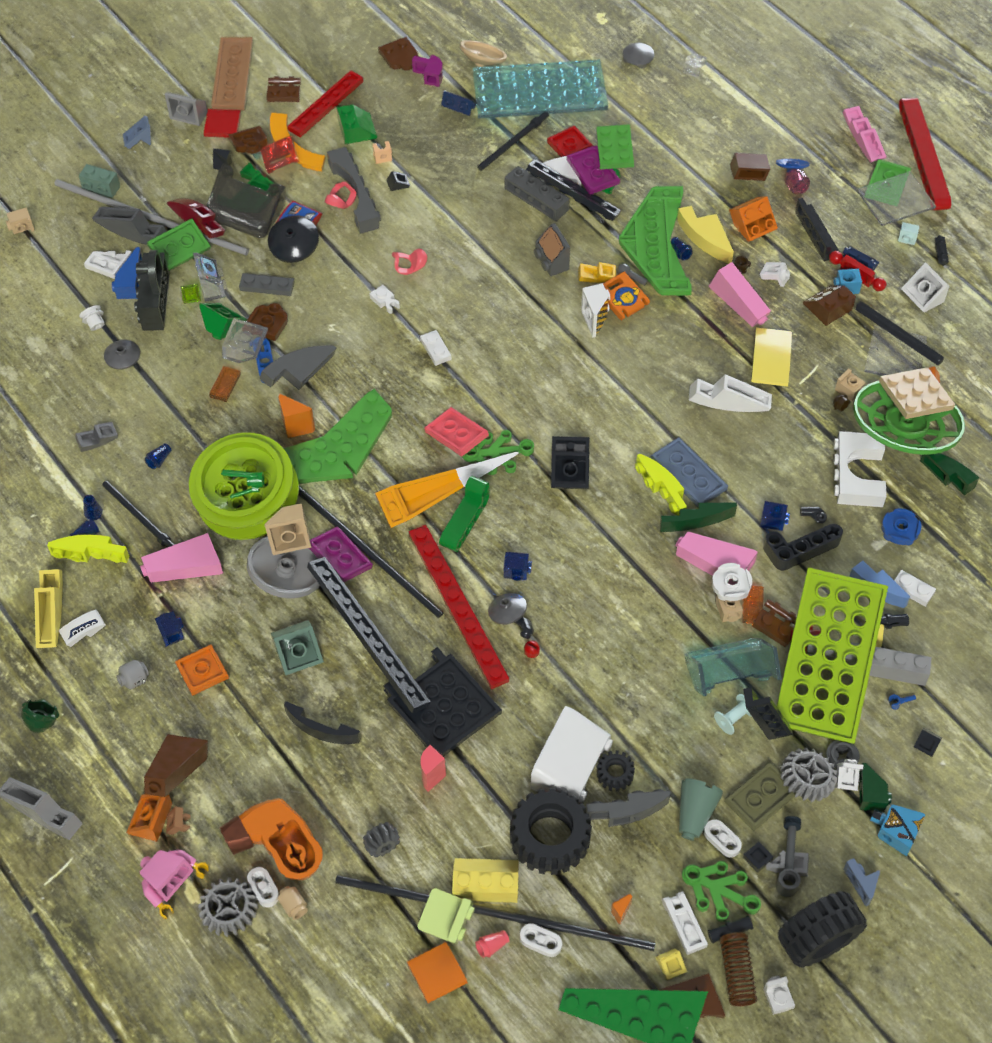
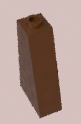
(174, 763)

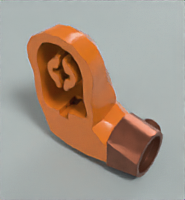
(281, 833)

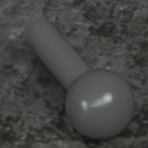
(625, 267)

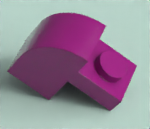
(431, 68)

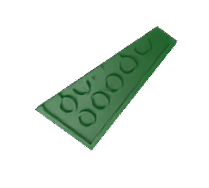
(640, 1014)

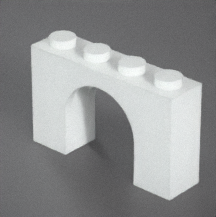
(850, 488)

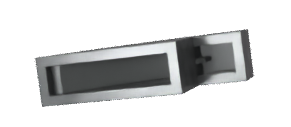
(128, 224)
(298, 365)

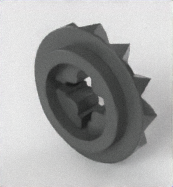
(841, 747)

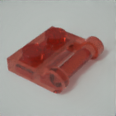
(279, 150)

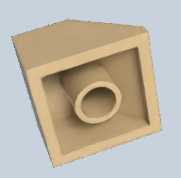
(288, 530)

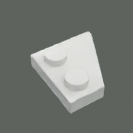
(106, 262)

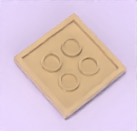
(916, 393)

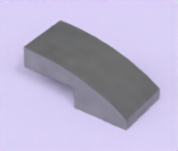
(95, 438)

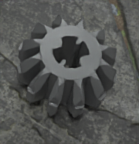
(381, 839)

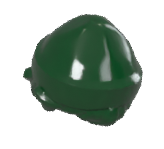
(39, 715)

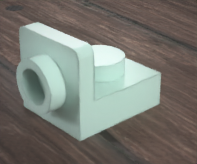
(908, 233)

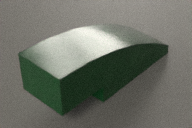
(950, 471)

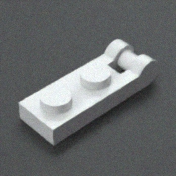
(685, 923)

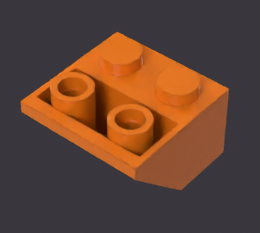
(754, 218)

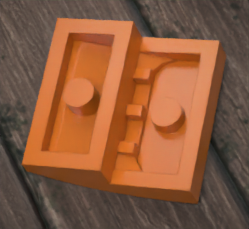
(437, 972)

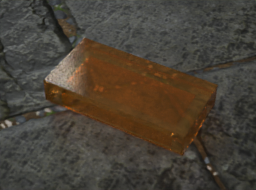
(224, 384)

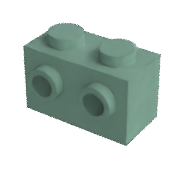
(99, 181)

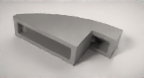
(40, 808)

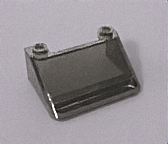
(244, 205)

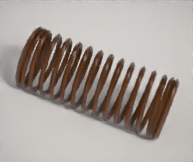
(732, 997)

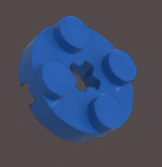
(901, 536)

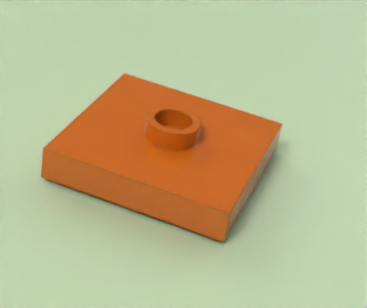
(201, 670)

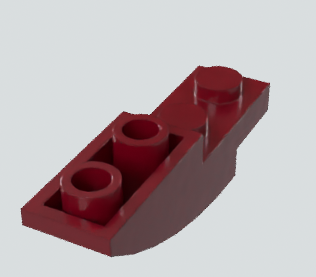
(201, 215)

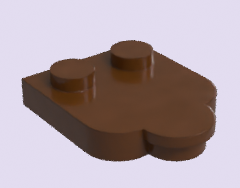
(398, 54)
(249, 140)
(271, 317)

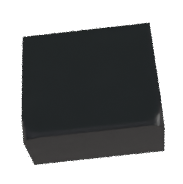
(397, 181)

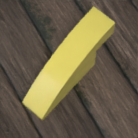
(706, 233)
(48, 608)

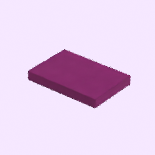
(587, 168)
(340, 553)

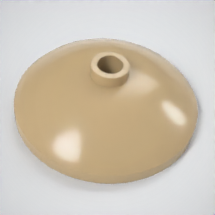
(482, 53)

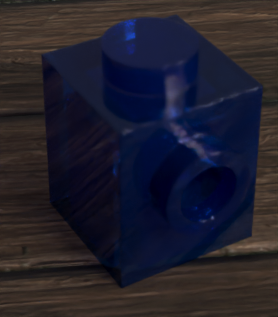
(774, 516)
(517, 566)
(170, 628)

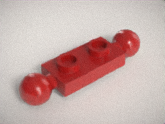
(866, 273)

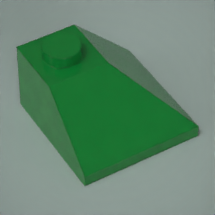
(218, 319)

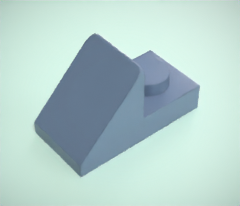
(138, 132)
(864, 885)

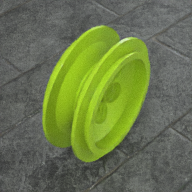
(249, 454)

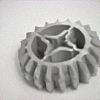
(808, 774)
(219, 921)

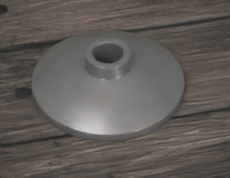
(121, 354)
(507, 608)

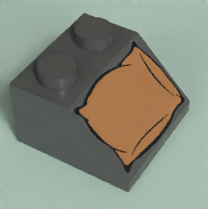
(553, 251)

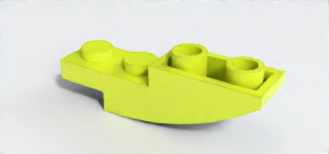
(660, 479)
(81, 547)

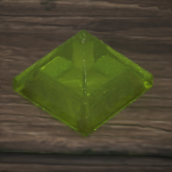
(190, 293)

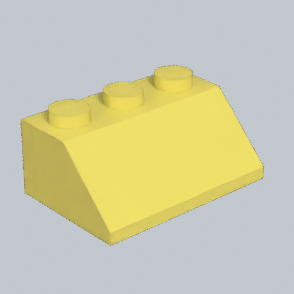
(486, 880)

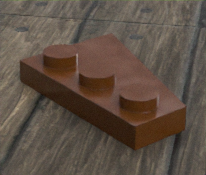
(712, 1004)

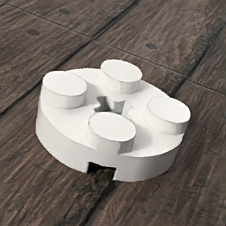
(731, 592)

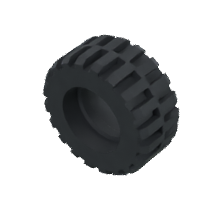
(550, 805)
(822, 929)

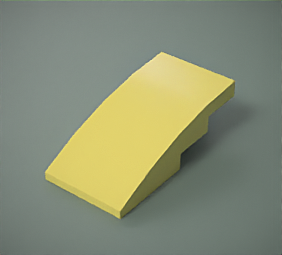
(771, 357)

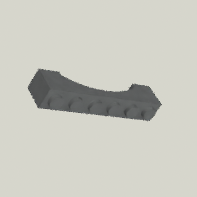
(342, 164)

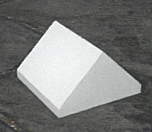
(926, 288)

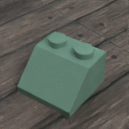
(297, 647)

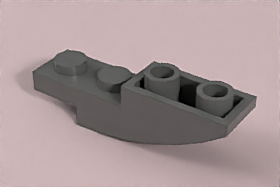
(637, 807)

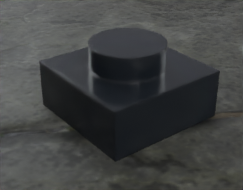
(927, 742)
(758, 857)

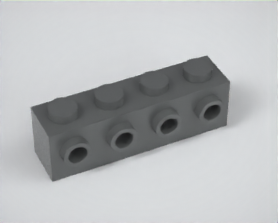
(537, 193)

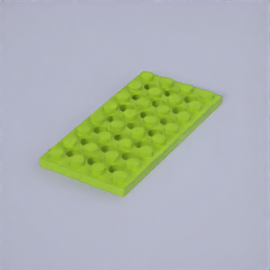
(864, 654)

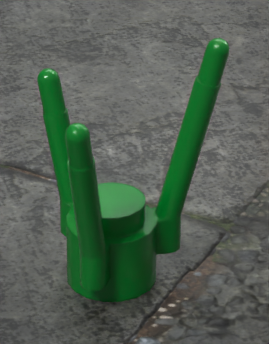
(254, 479)

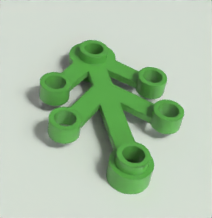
(496, 450)
(718, 888)

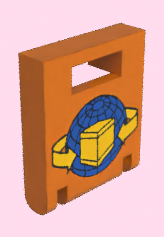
(626, 296)

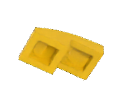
(596, 274)

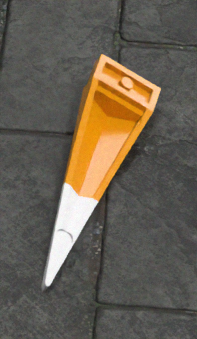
(411, 498)

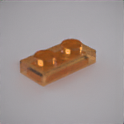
(752, 604)

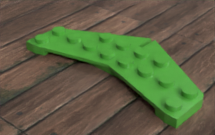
(648, 241)
(343, 444)

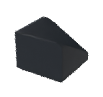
(221, 156)

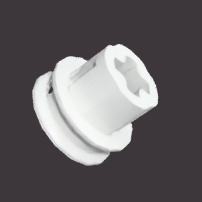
(93, 317)

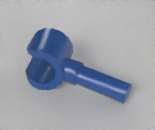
(900, 700)

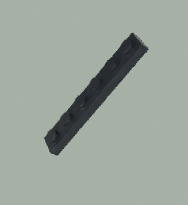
(574, 190)

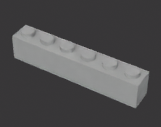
(890, 664)

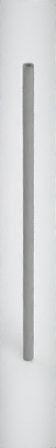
(148, 216)

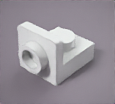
(776, 271)
(778, 995)

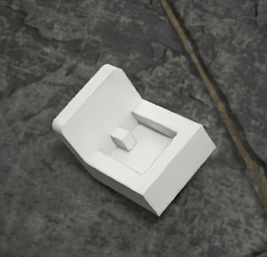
(848, 775)

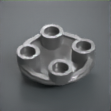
(638, 54)

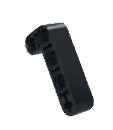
(826, 537)

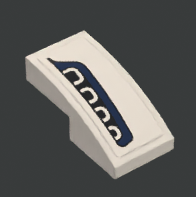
(86, 624)

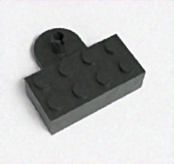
(152, 290)

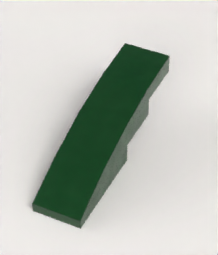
(697, 518)

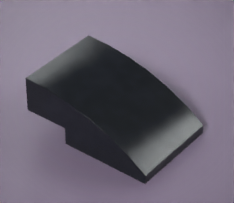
(570, 462)

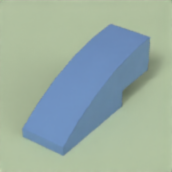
(895, 594)

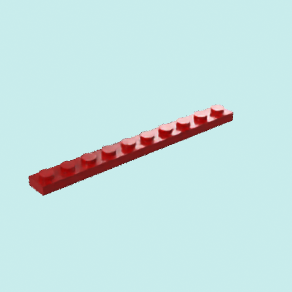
(459, 607)

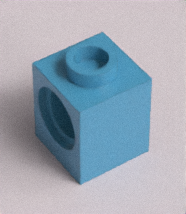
(850, 278)

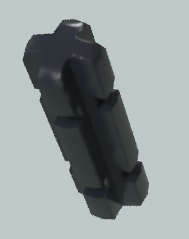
(941, 250)

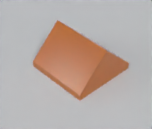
(296, 417)
(150, 817)

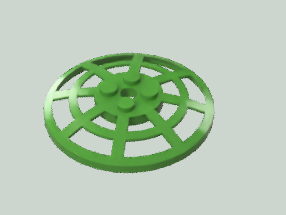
(914, 429)

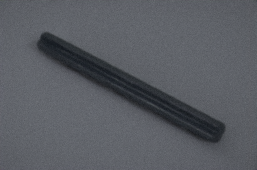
(899, 333)

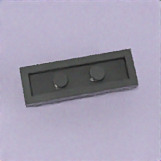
(266, 284)

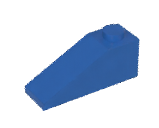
(126, 278)

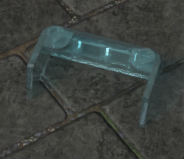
(732, 662)

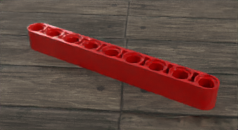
(924, 153)

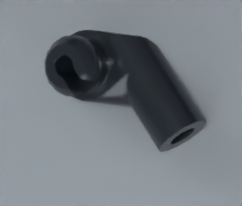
(527, 627)

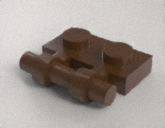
(283, 93)
(773, 626)

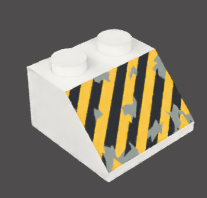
(595, 307)

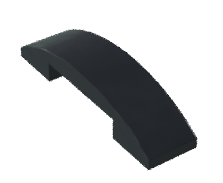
(343, 735)

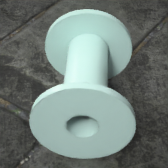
(726, 721)

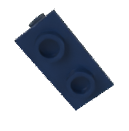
(457, 103)
(861, 257)

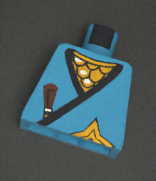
(898, 827)

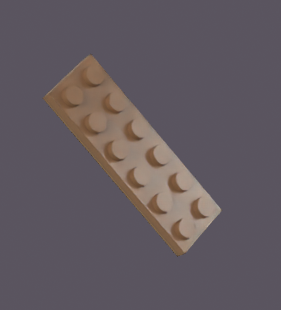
(232, 73)

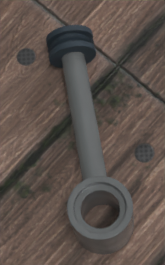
(791, 824)

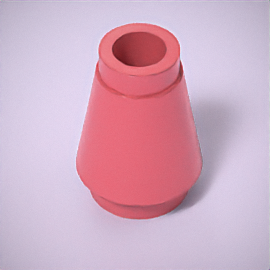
(491, 943)

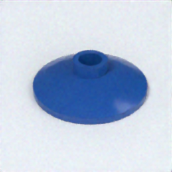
(791, 164)

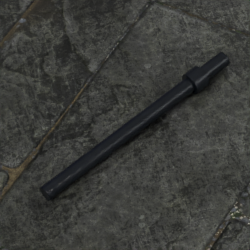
(534, 123)
(161, 537)

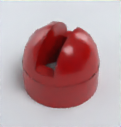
(530, 651)

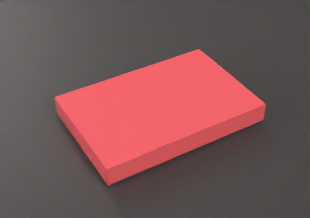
(456, 431)

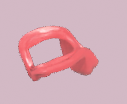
(333, 200)
(417, 258)

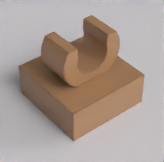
(175, 821)

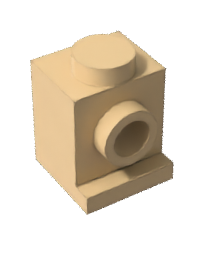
(19, 221)
(849, 385)
(729, 610)

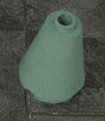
(696, 807)

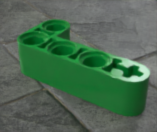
(458, 528)

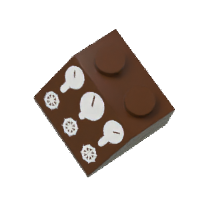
(831, 303)

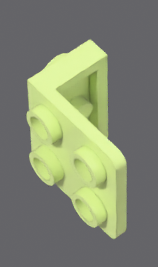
(446, 916)

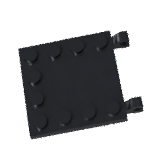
(455, 708)

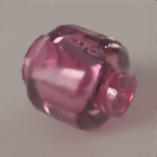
(797, 181)

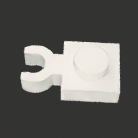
(384, 297)

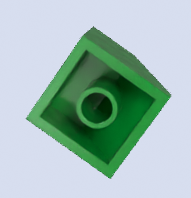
(355, 124)

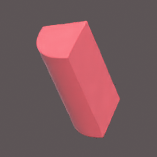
(432, 768)

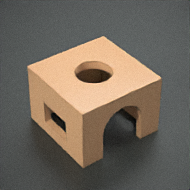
(382, 155)

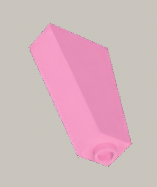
(739, 295)
(712, 553)
(182, 561)

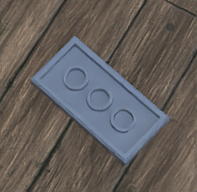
(695, 476)

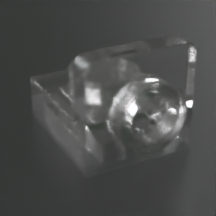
(693, 64)

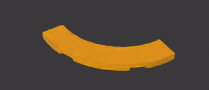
(279, 130)

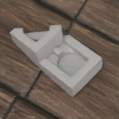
(801, 863)

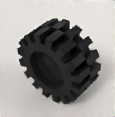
(615, 759)

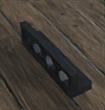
(815, 229)
(762, 716)

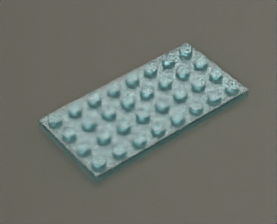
(539, 88)

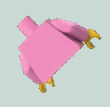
(165, 874)

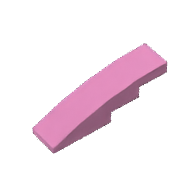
(864, 134)

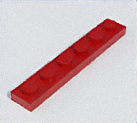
(325, 104)

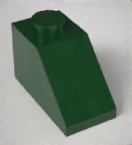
(873, 790)

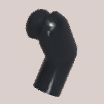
(814, 512)

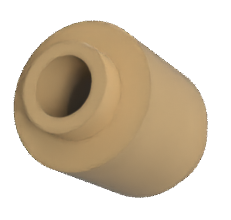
(292, 902)

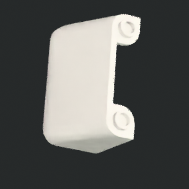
(570, 755)

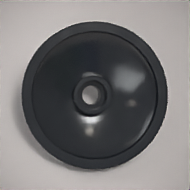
(293, 246)

